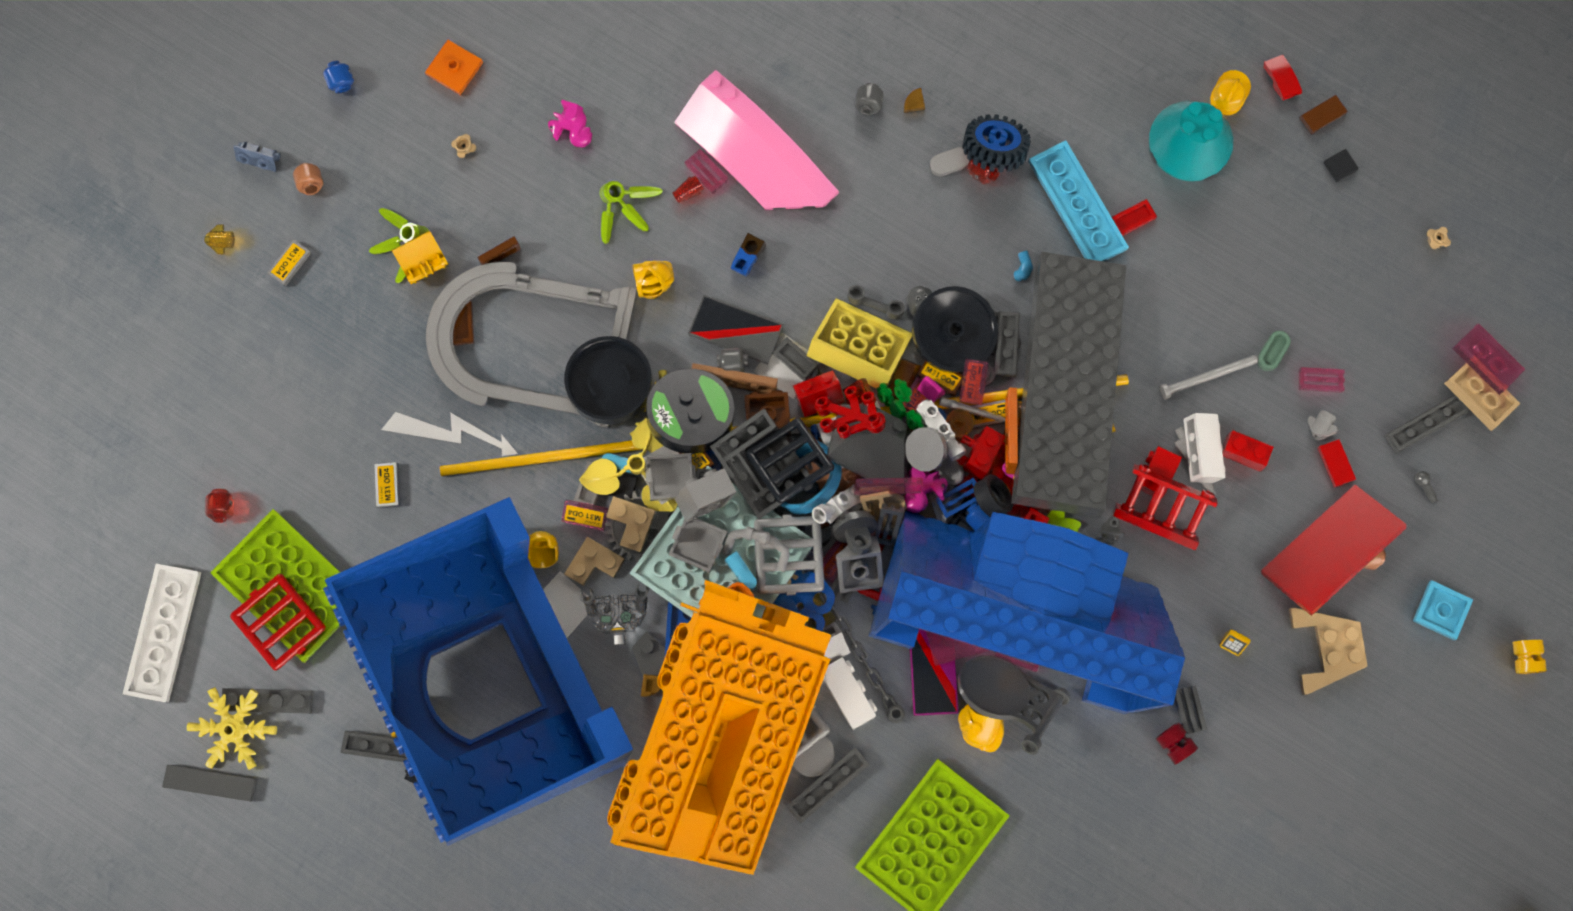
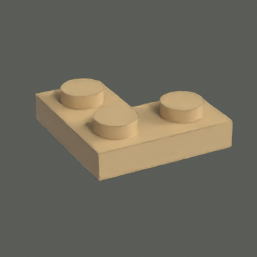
(637, 521)
(592, 556)

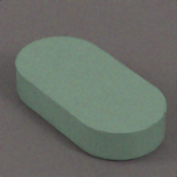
(1273, 350)

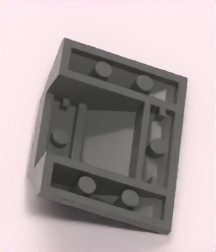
(873, 453)
(731, 454)

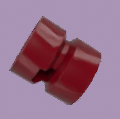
(1174, 735)

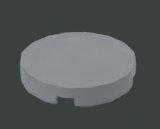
(925, 449)
(816, 759)

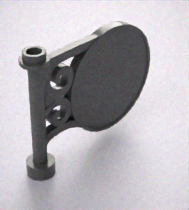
(1003, 693)

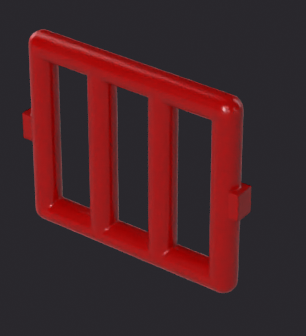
(249, 631)

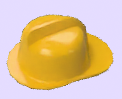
(1230, 92)

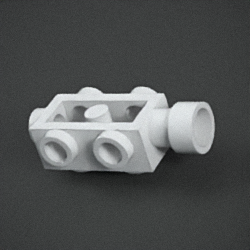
(936, 421)
(837, 507)

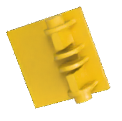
(420, 257)

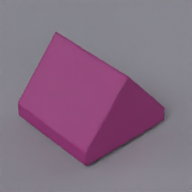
(930, 389)

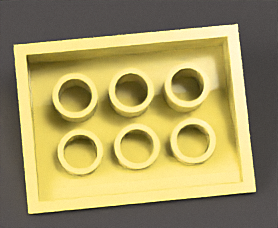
(859, 344)

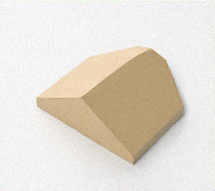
(873, 502)

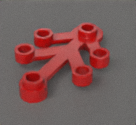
(872, 422)

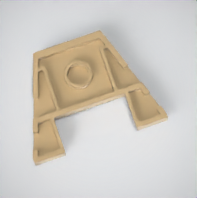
(1339, 648)

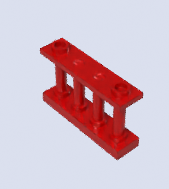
(1166, 528)

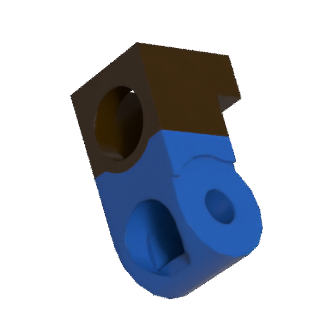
(748, 254)

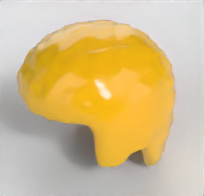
(543, 550)

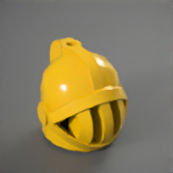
(653, 278)
(980, 730)

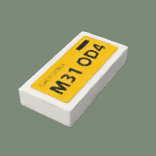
(387, 485)

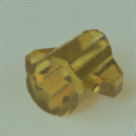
(220, 239)

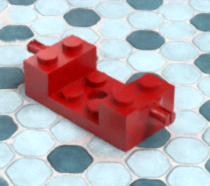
(987, 456)

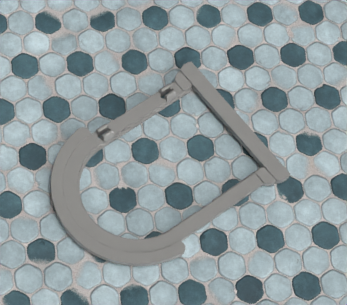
(503, 276)

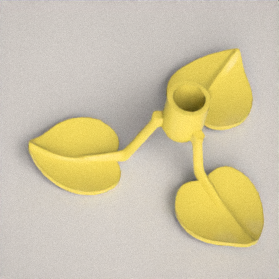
(602, 473)

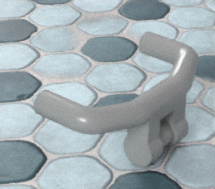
(763, 538)

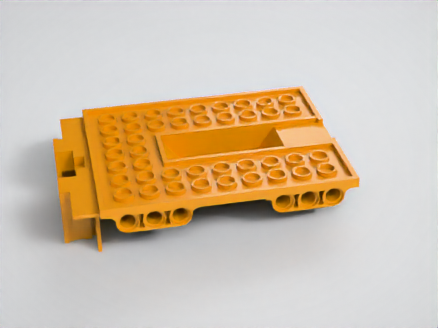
(723, 733)

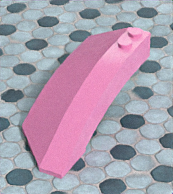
(753, 147)

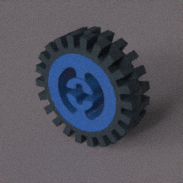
(987, 139)

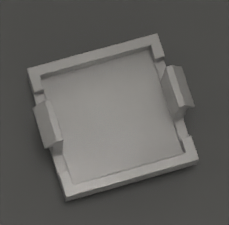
(668, 474)
(697, 543)

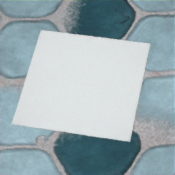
(778, 370)
(566, 602)

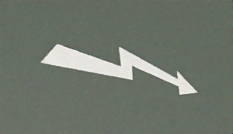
(407, 425)

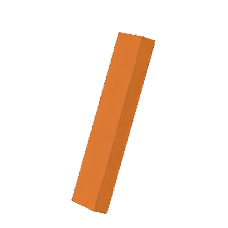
(1011, 431)

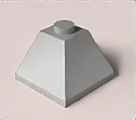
(860, 571)

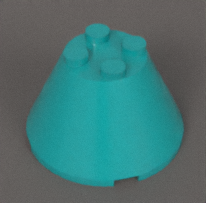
(1191, 140)

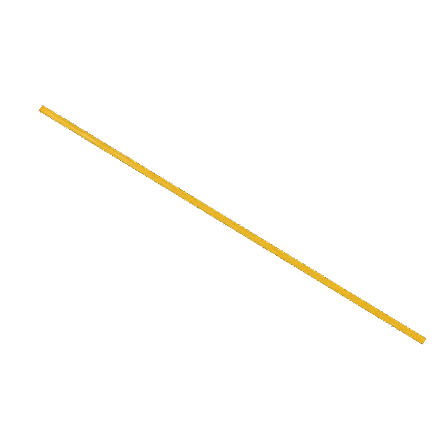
(626, 446)

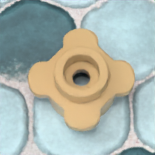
(463, 140)
(1434, 242)

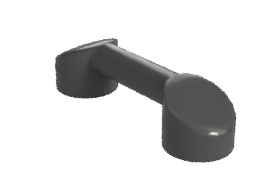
(893, 310)

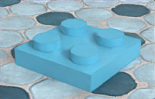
(1442, 610)

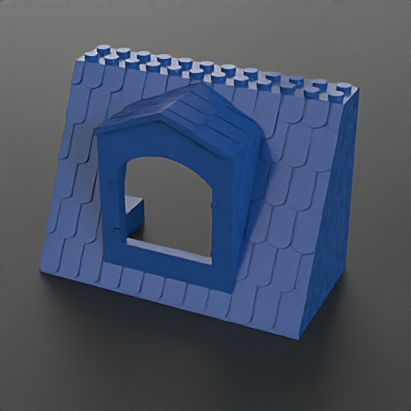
(436, 597)
(1035, 598)

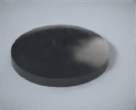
(954, 327)

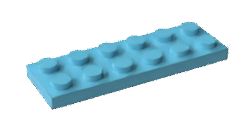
(1078, 203)

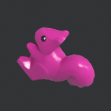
(573, 120)
(918, 501)

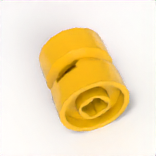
(1529, 656)

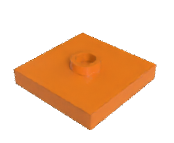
(454, 67)

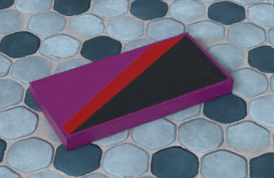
(932, 686)

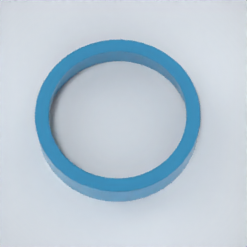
(826, 492)

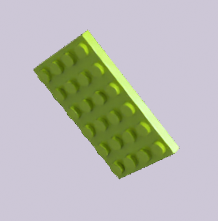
(280, 549)
(932, 840)

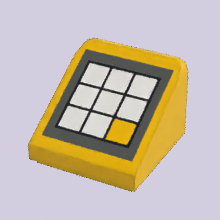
(1234, 642)

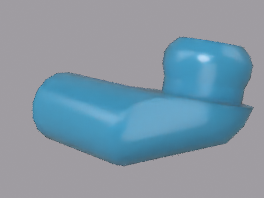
(1026, 267)

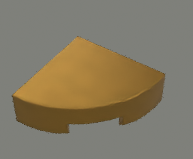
(914, 101)
(649, 685)

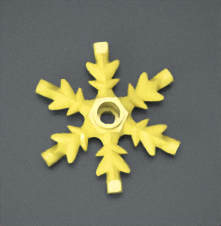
(238, 726)

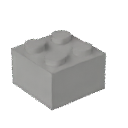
(705, 494)

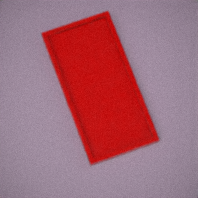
(1333, 549)

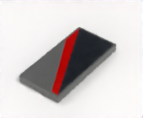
(735, 328)

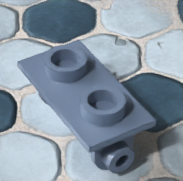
(248, 154)

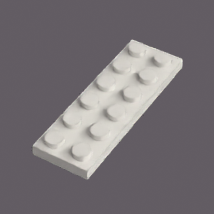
(162, 633)

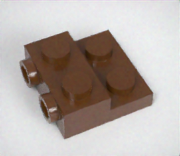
(774, 403)

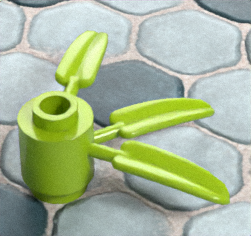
(618, 193)
(408, 232)

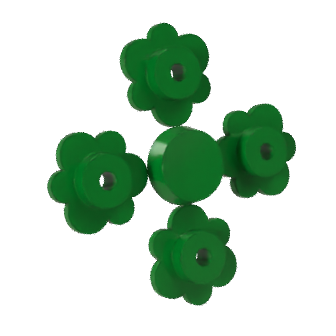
(896, 407)

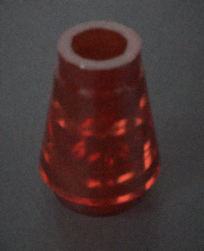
(689, 188)

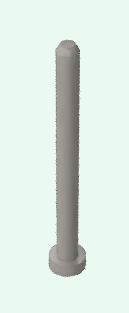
(1166, 390)

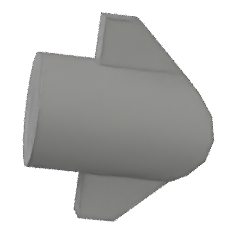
(1322, 425)

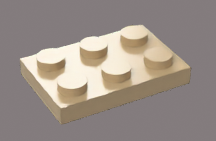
(1480, 397)

